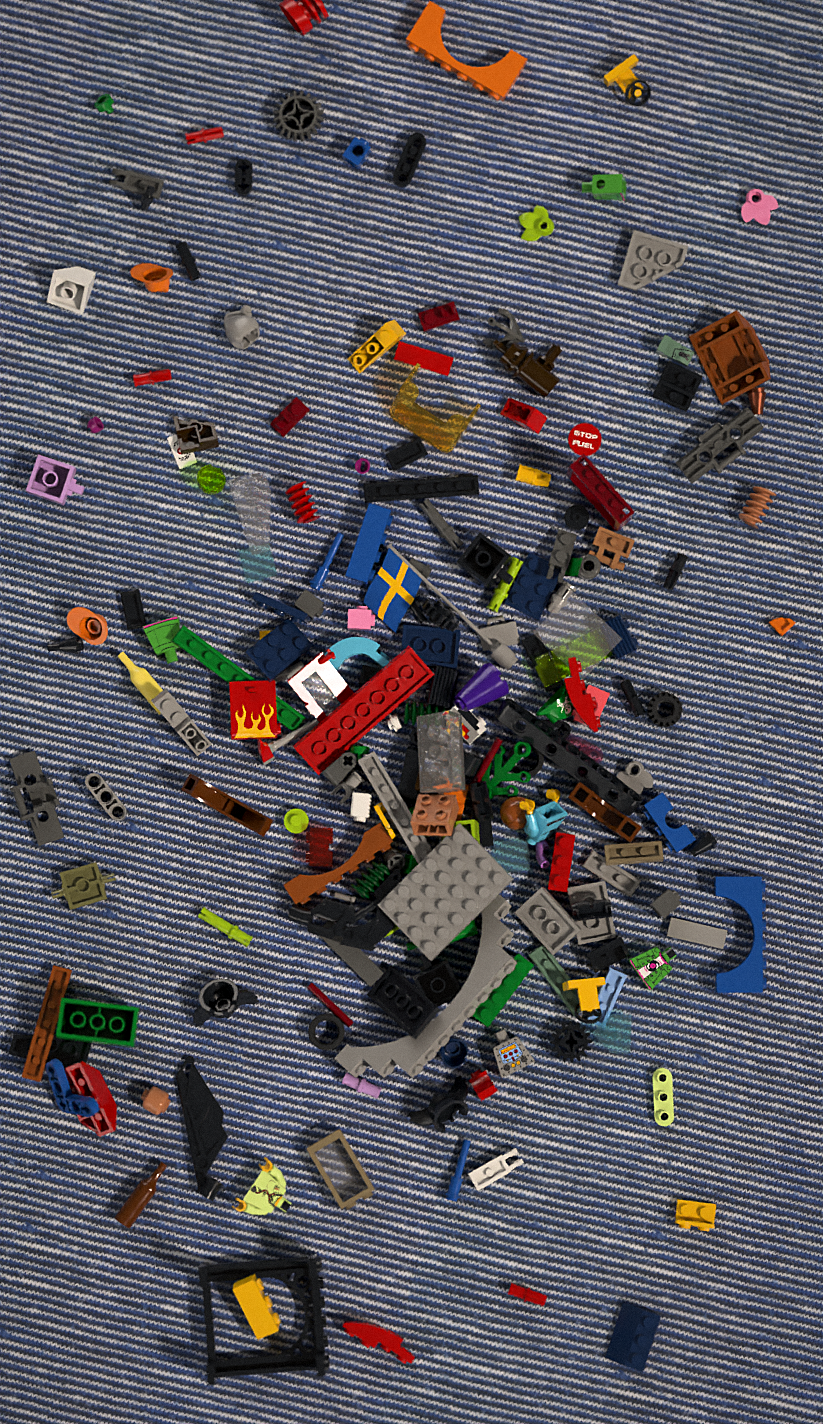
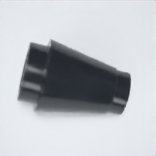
(703, 843)

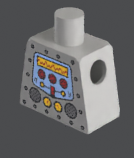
(510, 1054)

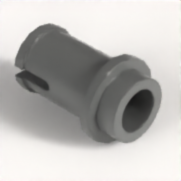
(422, 568)

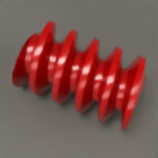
(301, 503)

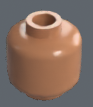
(155, 1100)

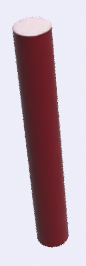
(487, 760)
(331, 1005)

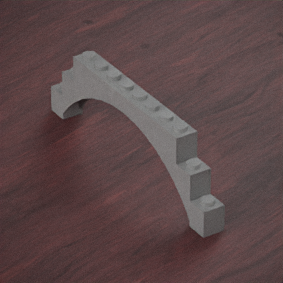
(487, 974)

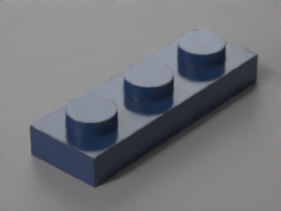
(280, 608)

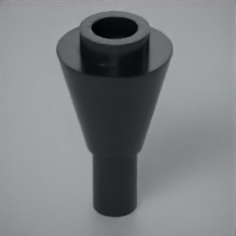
(72, 645)

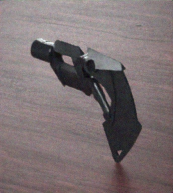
(361, 936)

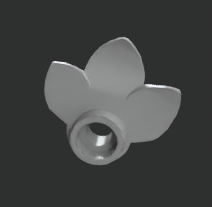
(636, 781)

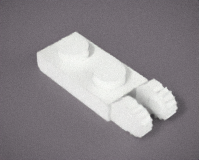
(493, 1170)

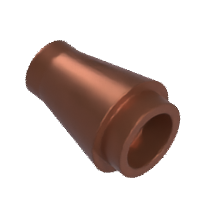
(757, 399)

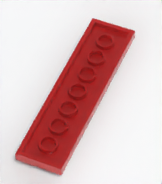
(363, 710)

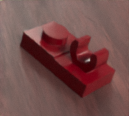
(438, 316)
(290, 417)

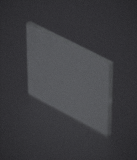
(577, 632)

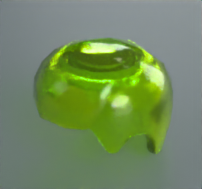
(210, 479)

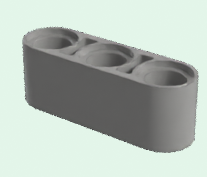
(99, 790)

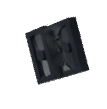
(677, 386)

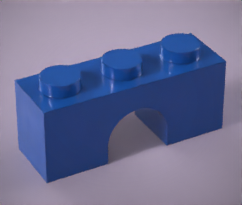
(676, 838)

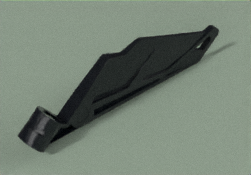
(203, 1126)

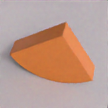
(782, 625)

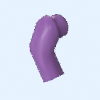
(540, 855)

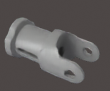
(564, 590)
(349, 785)

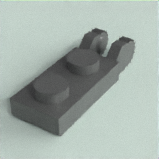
(137, 182)
(561, 553)

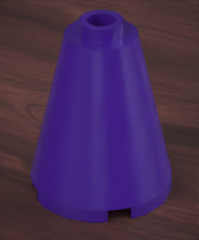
(482, 688)

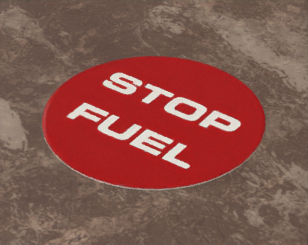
(584, 439)

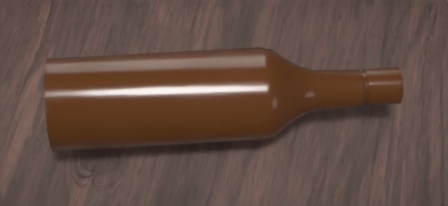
(139, 1198)

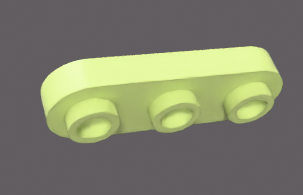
(659, 1088)

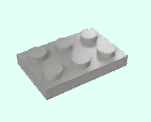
(548, 920)
(593, 929)

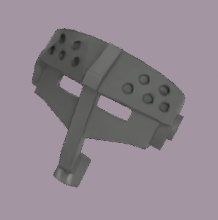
(513, 333)

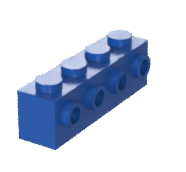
(368, 543)

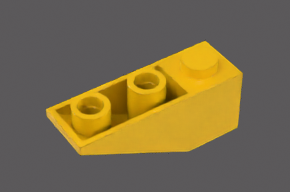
(377, 345)

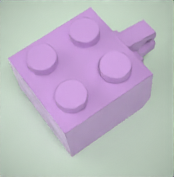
(53, 480)

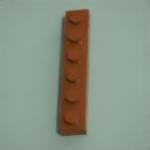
(46, 1024)

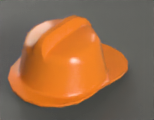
(153, 276)
(88, 625)

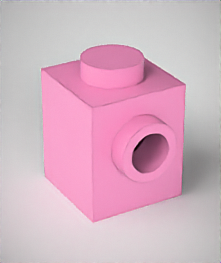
(360, 618)

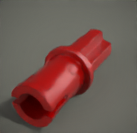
(204, 135)
(152, 377)
(527, 1294)

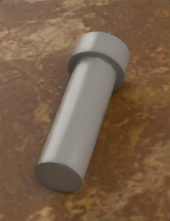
(345, 897)

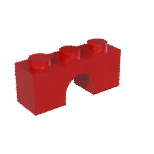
(561, 862)

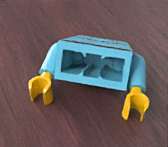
(543, 820)

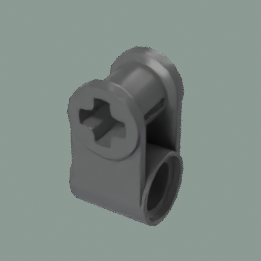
(337, 770)

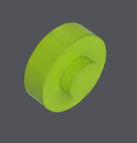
(296, 821)

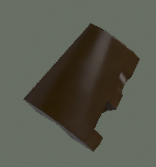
(195, 435)

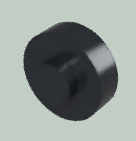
(576, 517)

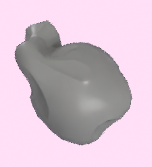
(241, 328)

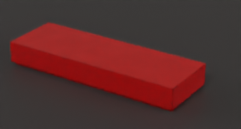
(427, 359)

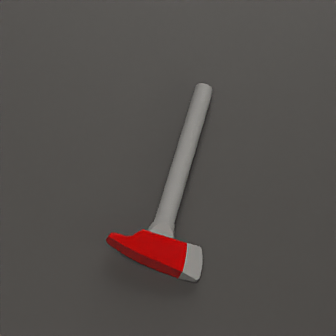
(266, 750)

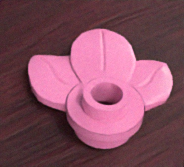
(758, 210)

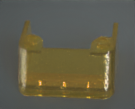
(423, 423)

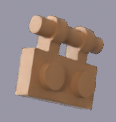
(613, 543)

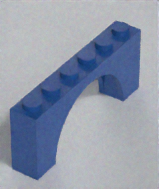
(749, 974)

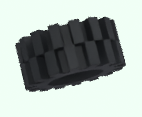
(676, 709)

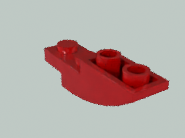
(583, 704)
(372, 1334)

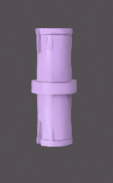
(361, 1085)

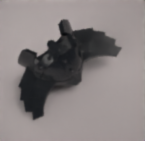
(220, 1000)
(443, 1107)

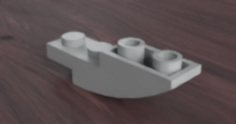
(181, 722)

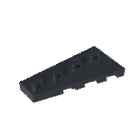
(66, 1051)

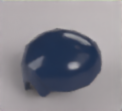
(454, 1052)

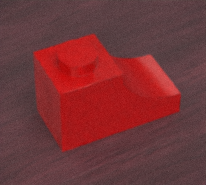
(524, 415)
(482, 1084)

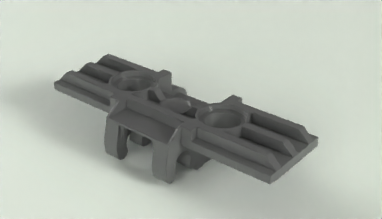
(715, 441)
(41, 795)

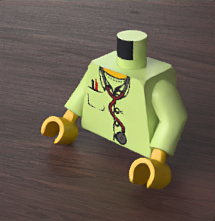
(265, 1192)

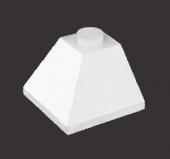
(71, 288)

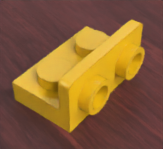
(695, 1214)

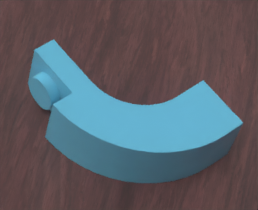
(357, 646)

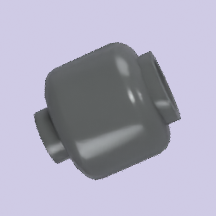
(593, 562)

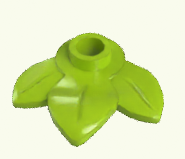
(534, 222)

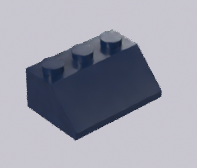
(633, 1336)

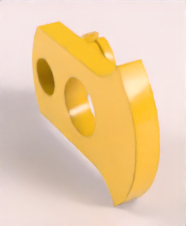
(380, 810)

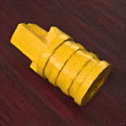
(532, 476)

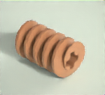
(756, 506)

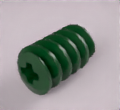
(412, 712)
(371, 879)

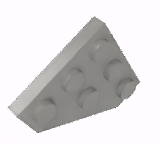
(649, 260)

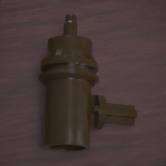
(533, 372)

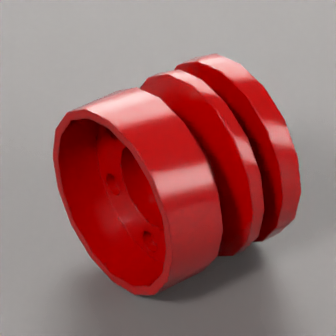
(301, 12)

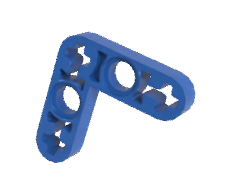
(63, 1095)

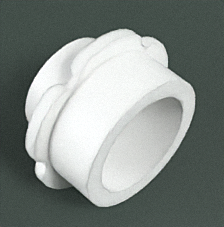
(394, 722)

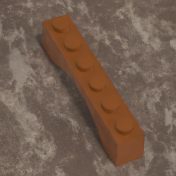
(373, 841)

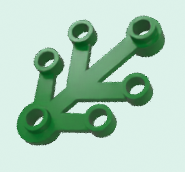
(501, 772)

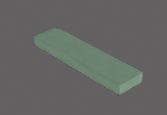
(555, 976)

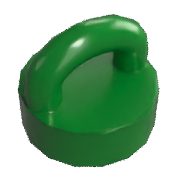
(359, 750)

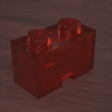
(319, 847)

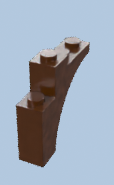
(227, 805)

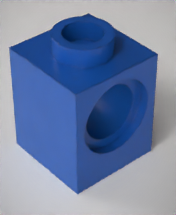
(357, 161)

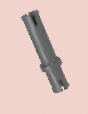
(445, 530)

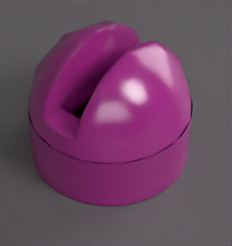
(95, 425)
(358, 465)

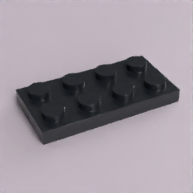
(403, 1002)

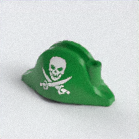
(557, 706)

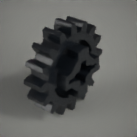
(440, 614)
(579, 1041)

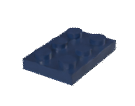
(532, 587)
(432, 644)
(279, 649)

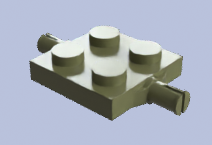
(83, 885)

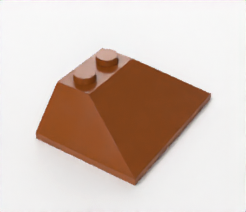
(731, 356)

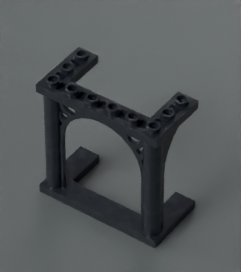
(310, 1360)

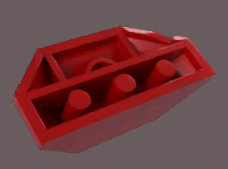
(89, 1082)

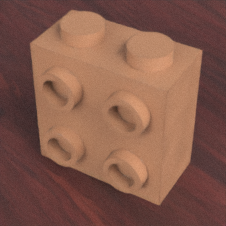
(434, 815)

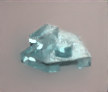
(615, 1033)

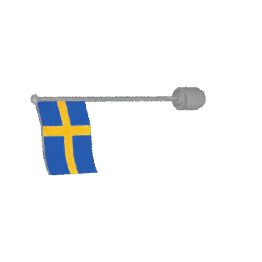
(396, 589)

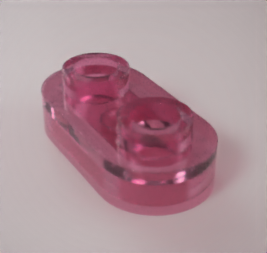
(587, 748)

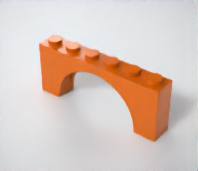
(494, 79)

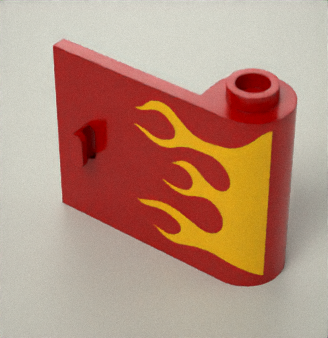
(253, 713)

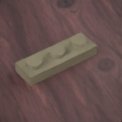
(633, 853)

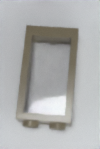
(341, 1169)

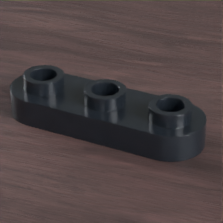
(415, 154)

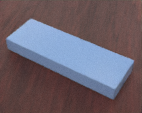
(609, 993)

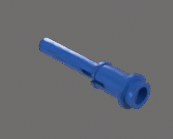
(322, 571)
(456, 1181)

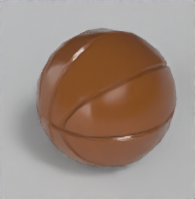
(512, 814)

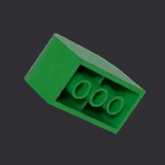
(97, 1023)

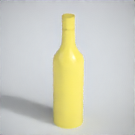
(142, 680)

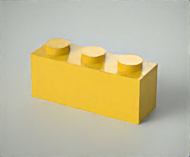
(256, 1306)

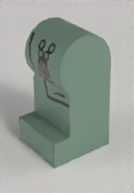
(675, 351)

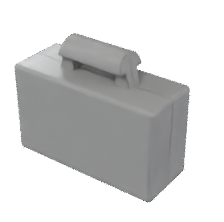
(500, 633)

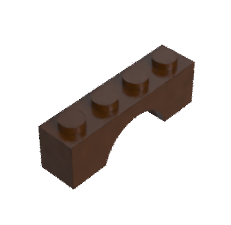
(604, 813)

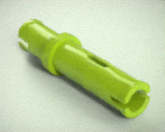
(502, 589)
(232, 931)

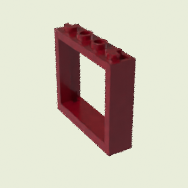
(599, 493)

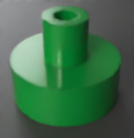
(104, 103)

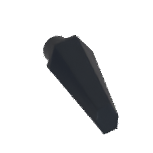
(147, 198)

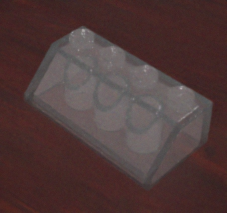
(440, 752)

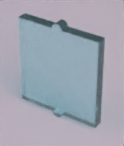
(257, 566)
(512, 854)

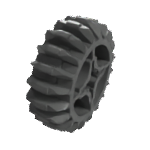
(295, 100)

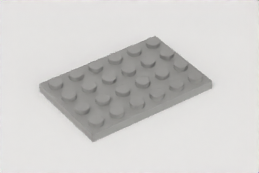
(445, 892)

